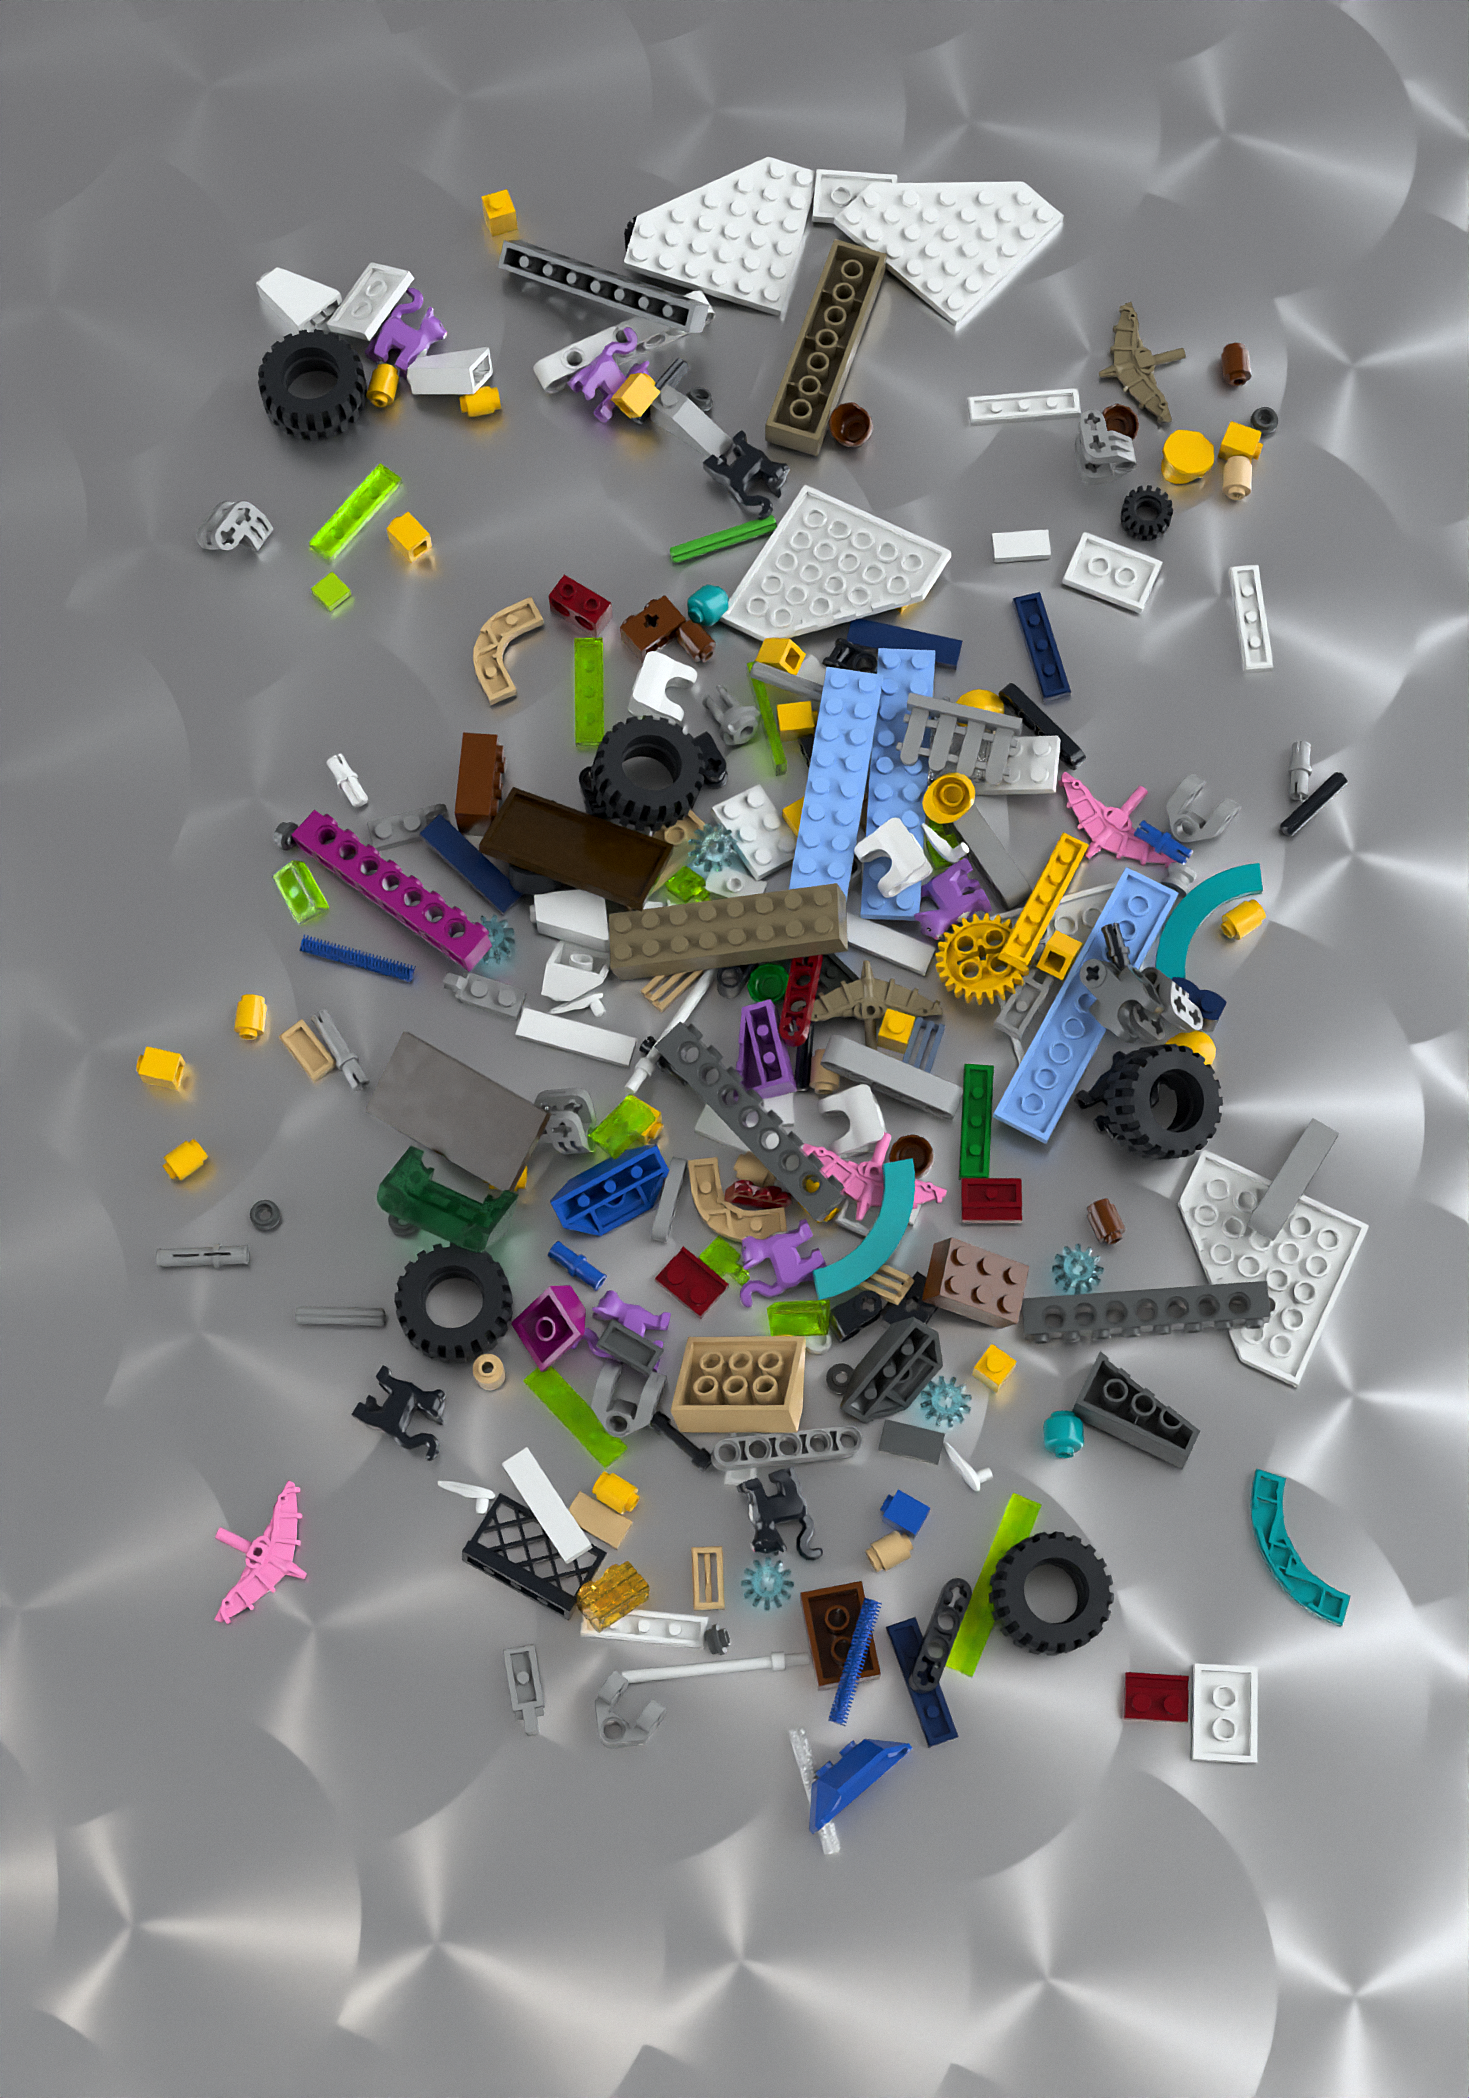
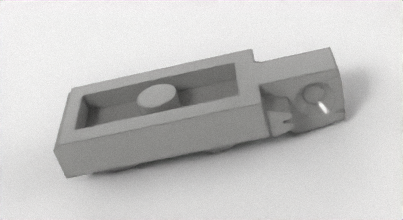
(486, 994)
(524, 1686)

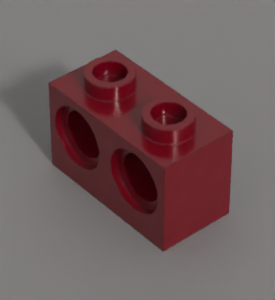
(580, 606)

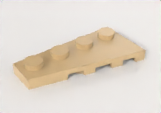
(678, 836)

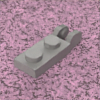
(402, 828)
(1023, 1004)

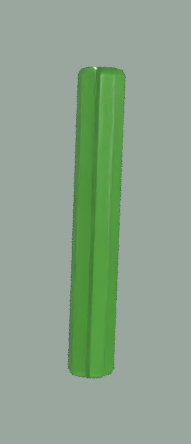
(722, 539)

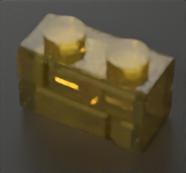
(612, 1595)

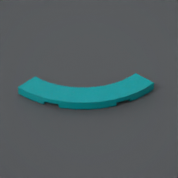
(1196, 907)
(881, 1239)
(1281, 1556)

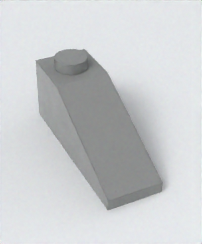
(688, 423)

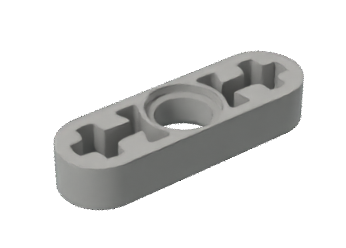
(669, 1199)

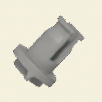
(738, 722)

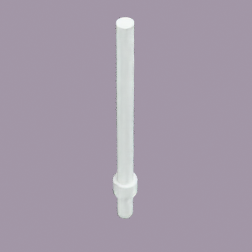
(646, 1065)
(777, 1661)

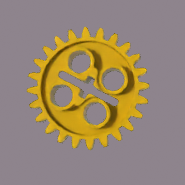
(987, 981)

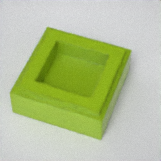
(331, 591)

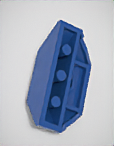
(611, 1191)
(851, 1776)

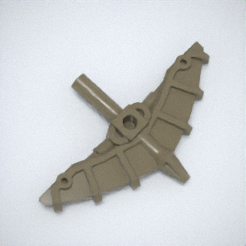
(1136, 365)
(869, 1000)

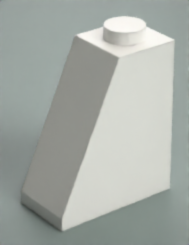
(297, 299)
(450, 372)
(572, 917)

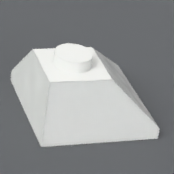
(574, 971)

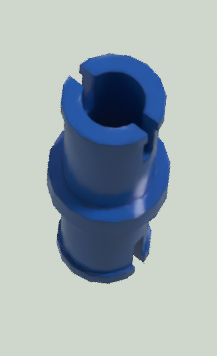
(1163, 843)
(577, 1265)

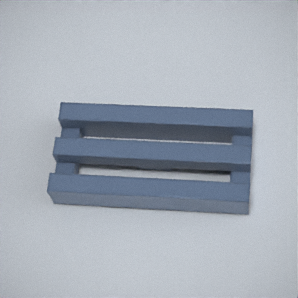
(929, 1026)

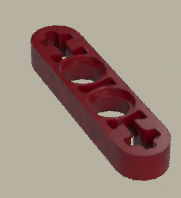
(799, 993)

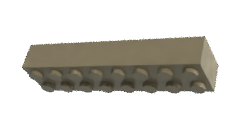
(825, 347)
(728, 932)

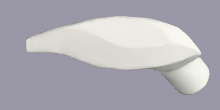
(943, 848)
(590, 999)
(971, 1477)
(470, 1491)

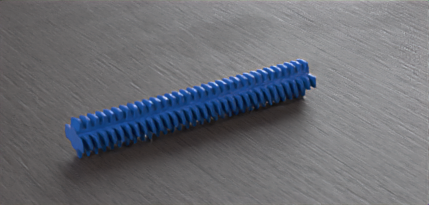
(356, 959)
(853, 1661)

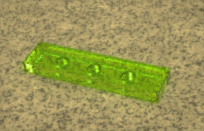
(355, 512)
(589, 691)
(768, 723)
(575, 1415)

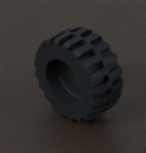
(305, 354)
(657, 741)
(1195, 1094)
(467, 1339)
(1090, 1583)

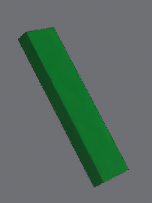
(976, 1121)

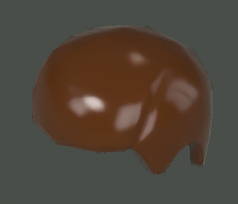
(1122, 420)
(850, 425)
(914, 1147)

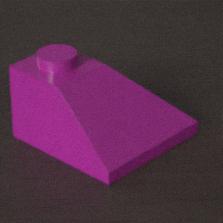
(551, 1324)

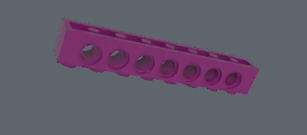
(463, 950)

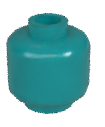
(707, 605)
(1063, 1434)

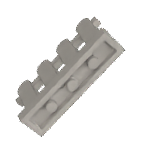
(976, 720)

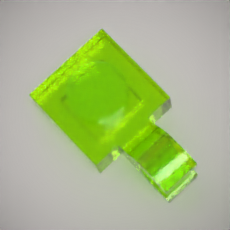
(937, 861)
(687, 886)
(723, 1260)

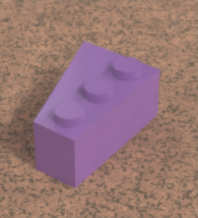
(762, 1053)

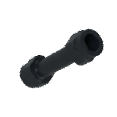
(661, 1424)

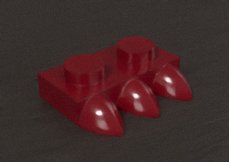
(766, 1197)

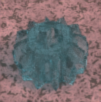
(701, 846)
(502, 937)
(1068, 1262)
(945, 1390)
(779, 1585)

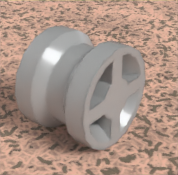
(1179, 878)

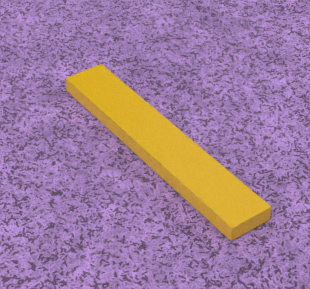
(1043, 902)

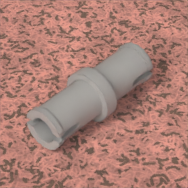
(1300, 770)

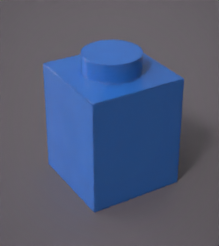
(904, 1513)

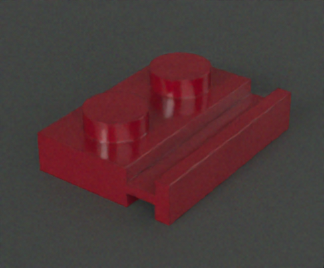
(991, 1200)
(692, 1282)
(1156, 1697)

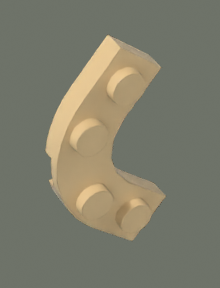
(493, 640)
(723, 1216)

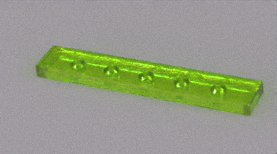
(978, 1619)

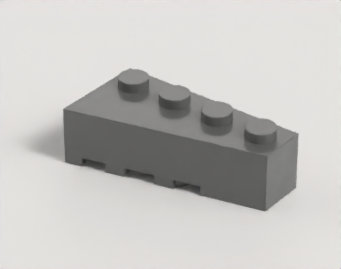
(1133, 1414)

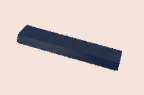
(874, 635)
(1041, 647)
(470, 864)
(929, 1707)

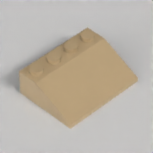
(740, 1385)

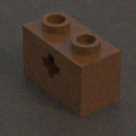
(652, 627)

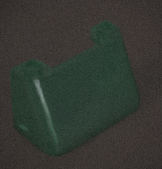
(415, 1198)

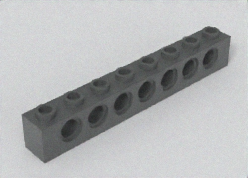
(603, 286)
(674, 1049)
(1251, 1294)

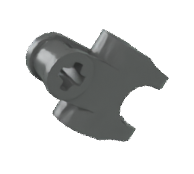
(1117, 995)

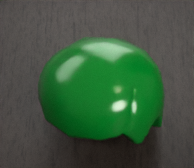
(767, 983)

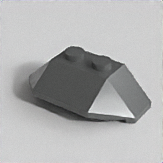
(893, 1371)

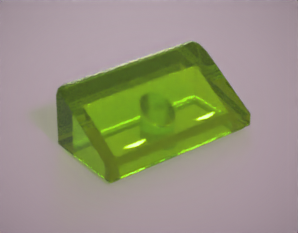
(300, 891)
(622, 1126)
(799, 1318)

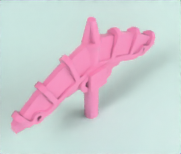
(1109, 826)
(865, 1180)
(266, 1557)

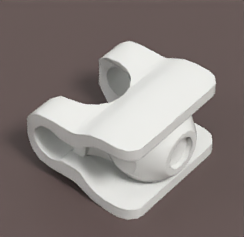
(650, 684)
(907, 856)
(865, 1119)

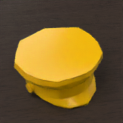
(1186, 456)

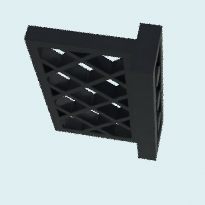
(514, 1574)

